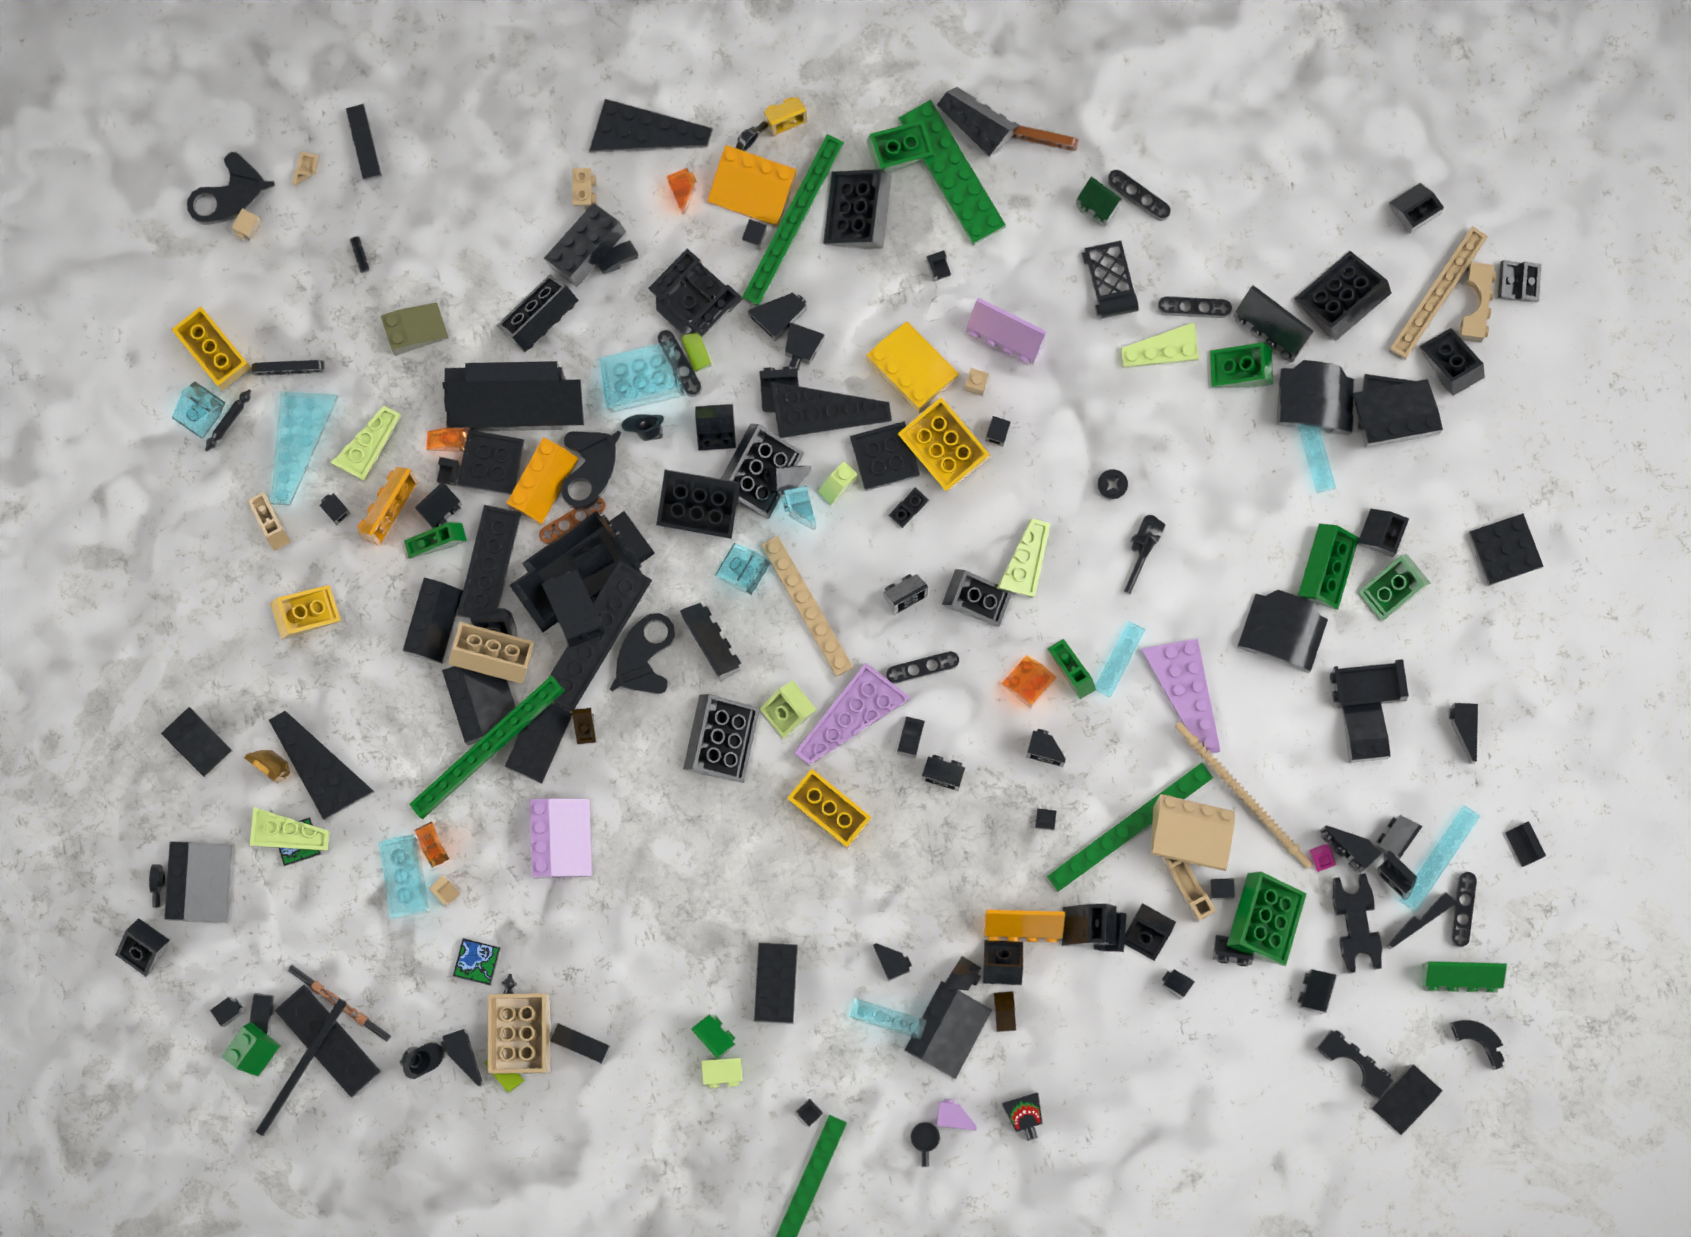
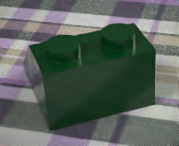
(1098, 201)

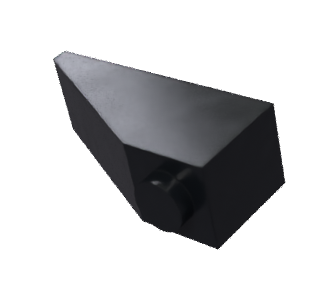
(1465, 724)
(580, 1043)
(461, 1052)

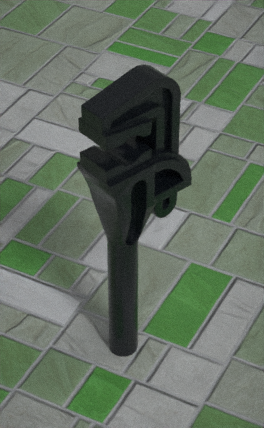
(1143, 543)

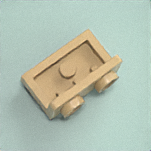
(582, 187)

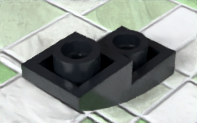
(618, 255)
(909, 507)
(262, 1011)

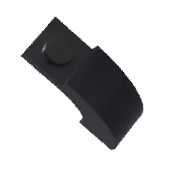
(1483, 1035)

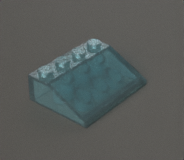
(641, 377)

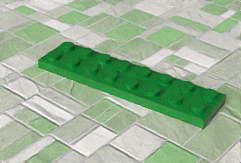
(956, 176)

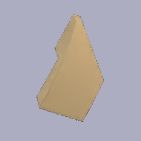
(306, 167)

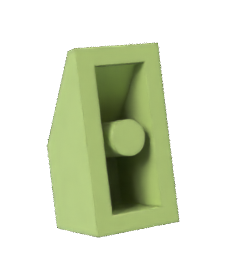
(838, 483)

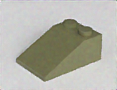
(414, 327)

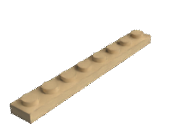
(1438, 293)
(807, 606)

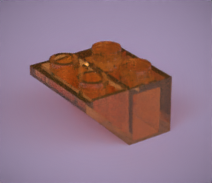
(1029, 681)

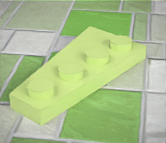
(1165, 348)
(368, 444)
(1025, 565)
(282, 832)

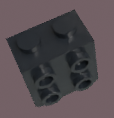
(787, 375)

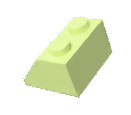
(788, 709)

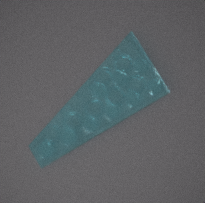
(298, 433)

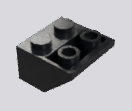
(1416, 207)
(715, 427)
(1383, 531)

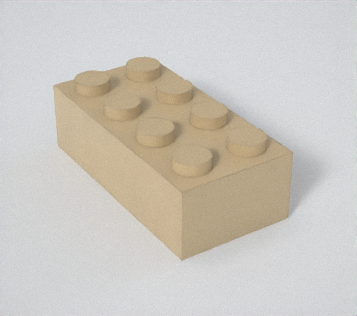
(491, 652)

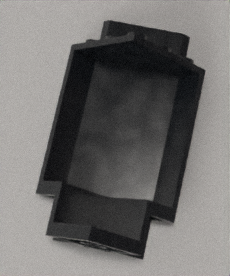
(511, 397)
(622, 541)

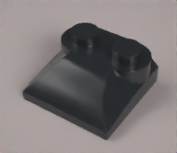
(500, 621)

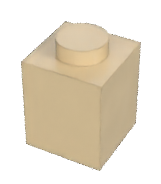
(246, 225)
(976, 381)

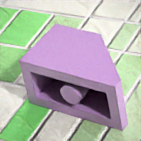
(953, 1116)

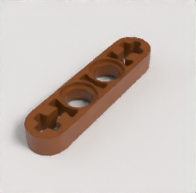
(1046, 138)
(570, 517)

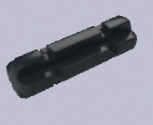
(359, 254)

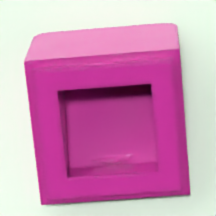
(1322, 857)

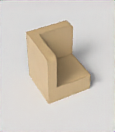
(444, 890)

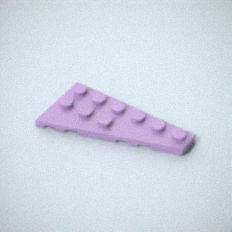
(1184, 682)
(858, 706)

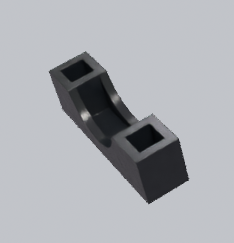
(1374, 1080)

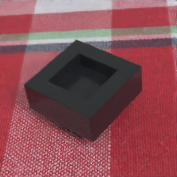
(1045, 819)

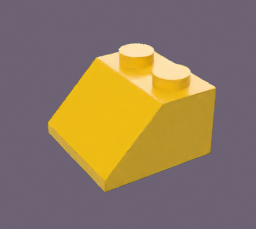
(785, 115)

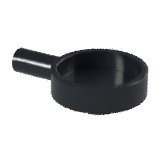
(749, 136)
(156, 882)
(925, 1138)

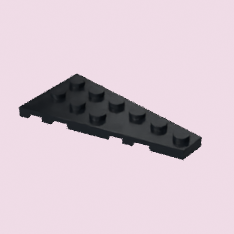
(640, 129)
(813, 410)
(322, 773)

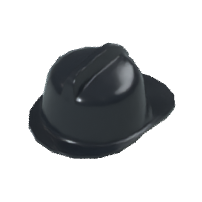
(645, 426)
(421, 1060)

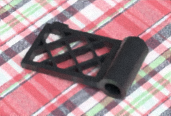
(1112, 303)

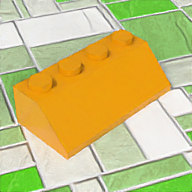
(542, 481)

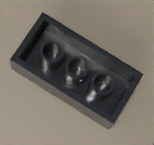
(585, 244)
(776, 983)

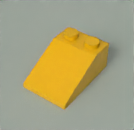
(304, 611)

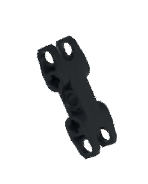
(1359, 937)

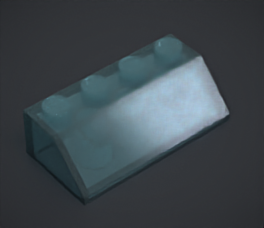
(404, 876)

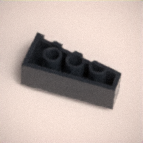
(977, 120)

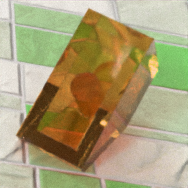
(682, 187)
(446, 440)
(431, 844)

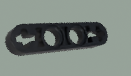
(1141, 192)
(1194, 303)
(683, 362)
(288, 367)
(922, 665)
(1461, 909)

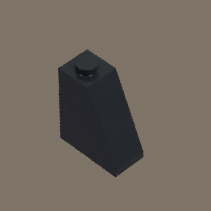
(777, 314)

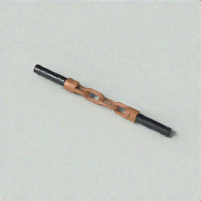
(361, 1019)

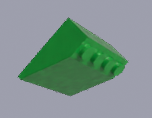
(1266, 918)

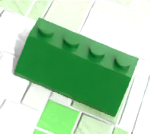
(1328, 565)
(1463, 975)

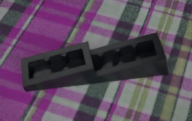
(363, 142)
(1443, 903)

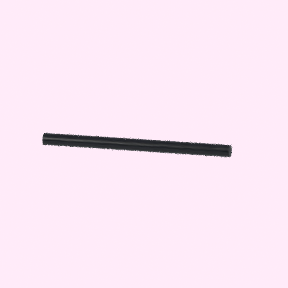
(301, 1067)

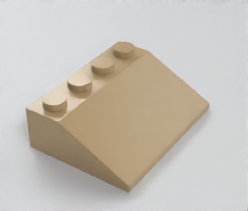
(1192, 832)
(519, 1033)

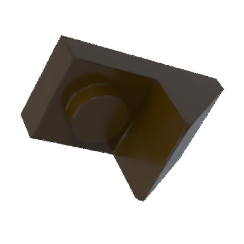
(584, 725)
(1004, 1011)

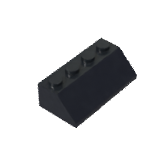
(538, 313)
(432, 620)
(710, 641)
(539, 743)

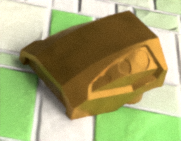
(270, 764)

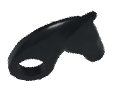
(243, 189)
(597, 470)
(632, 662)

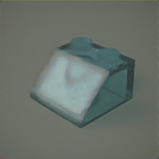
(198, 409)
(799, 506)
(743, 568)

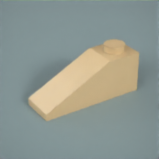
(269, 521)

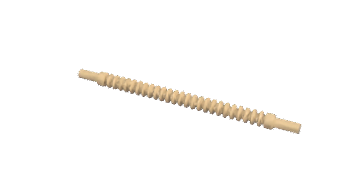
(1193, 740)

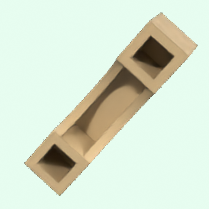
(1479, 278)
(1190, 889)

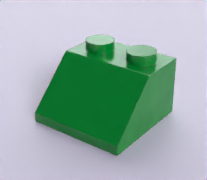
(713, 1036)
(251, 1050)

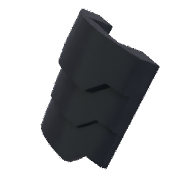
(692, 296)
(1316, 396)
(1284, 629)

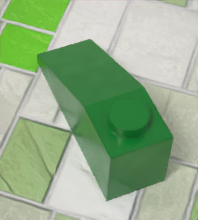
(435, 539)
(1072, 669)

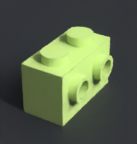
(721, 1072)

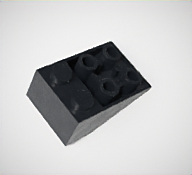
(1356, 849)
(1089, 925)

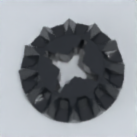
(1111, 475)

